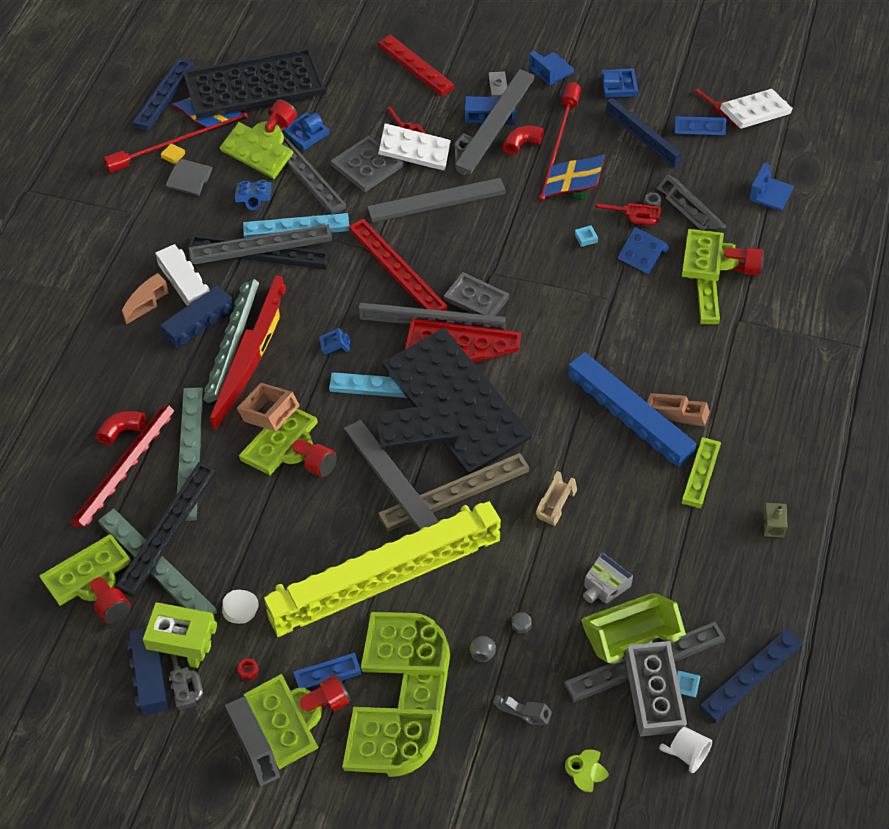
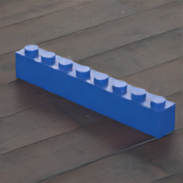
(631, 409)

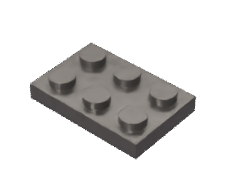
(476, 296)

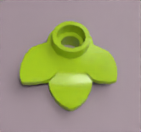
(589, 770)

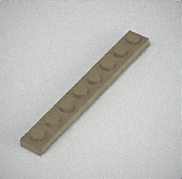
(459, 489)

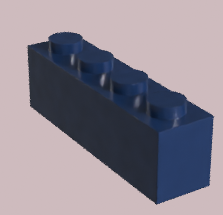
(197, 317)
(149, 675)

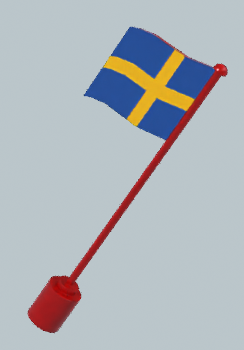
(121, 159)
(575, 174)

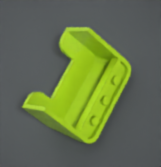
(633, 624)

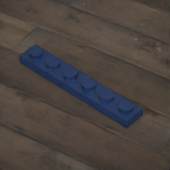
(162, 95)
(643, 132)
(751, 675)

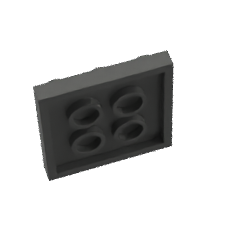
(364, 165)

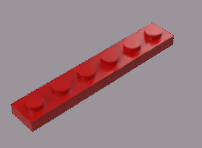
(416, 65)

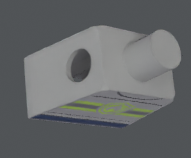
(606, 580)

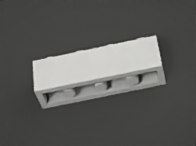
(181, 274)

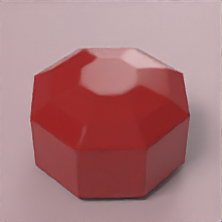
(247, 669)

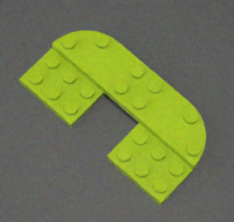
(404, 737)

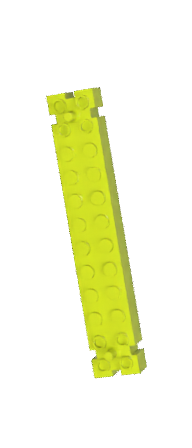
(382, 568)

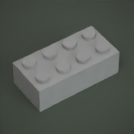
(655, 688)

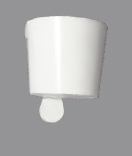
(689, 747)

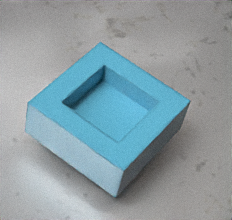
(586, 236)
(688, 683)

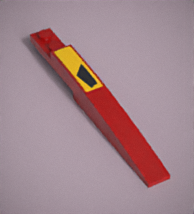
(249, 352)

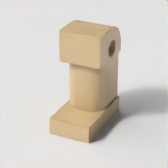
(554, 499)

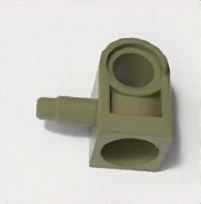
(775, 519)

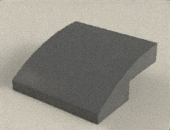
(188, 177)

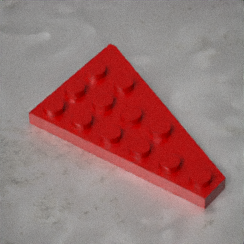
(475, 341)

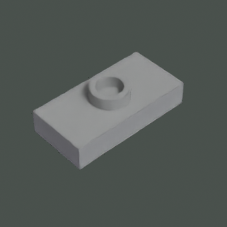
(497, 83)

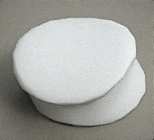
(239, 606)

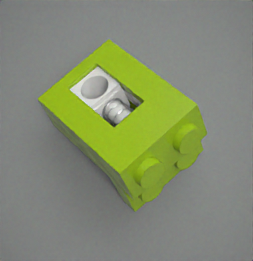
(187, 632)

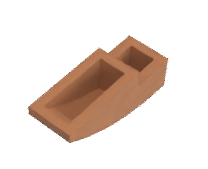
(144, 298)
(680, 409)

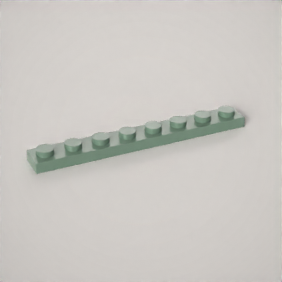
(231, 340)
(190, 438)
(163, 572)

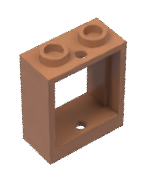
(283, 408)

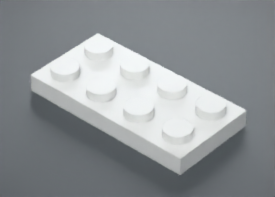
(756, 108)
(414, 147)

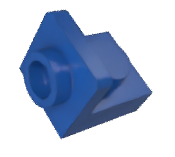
(334, 340)

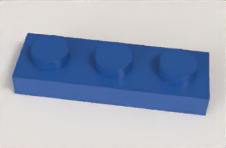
(700, 125)
(344, 667)

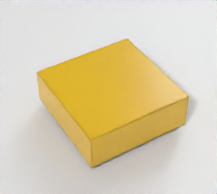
(173, 153)

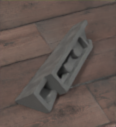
(689, 204)

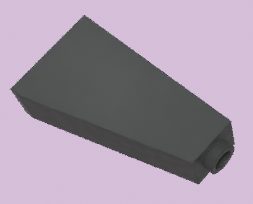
(253, 741)

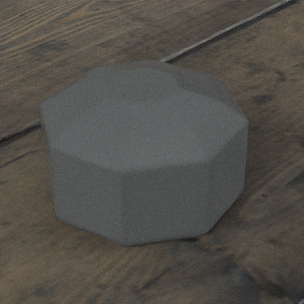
(652, 199)
(521, 623)

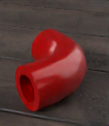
(522, 135)
(120, 422)

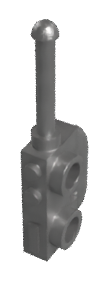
(180, 678)

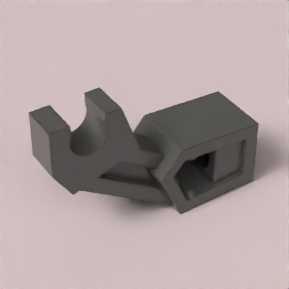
(463, 142)
(533, 712)

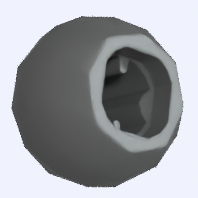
(482, 649)

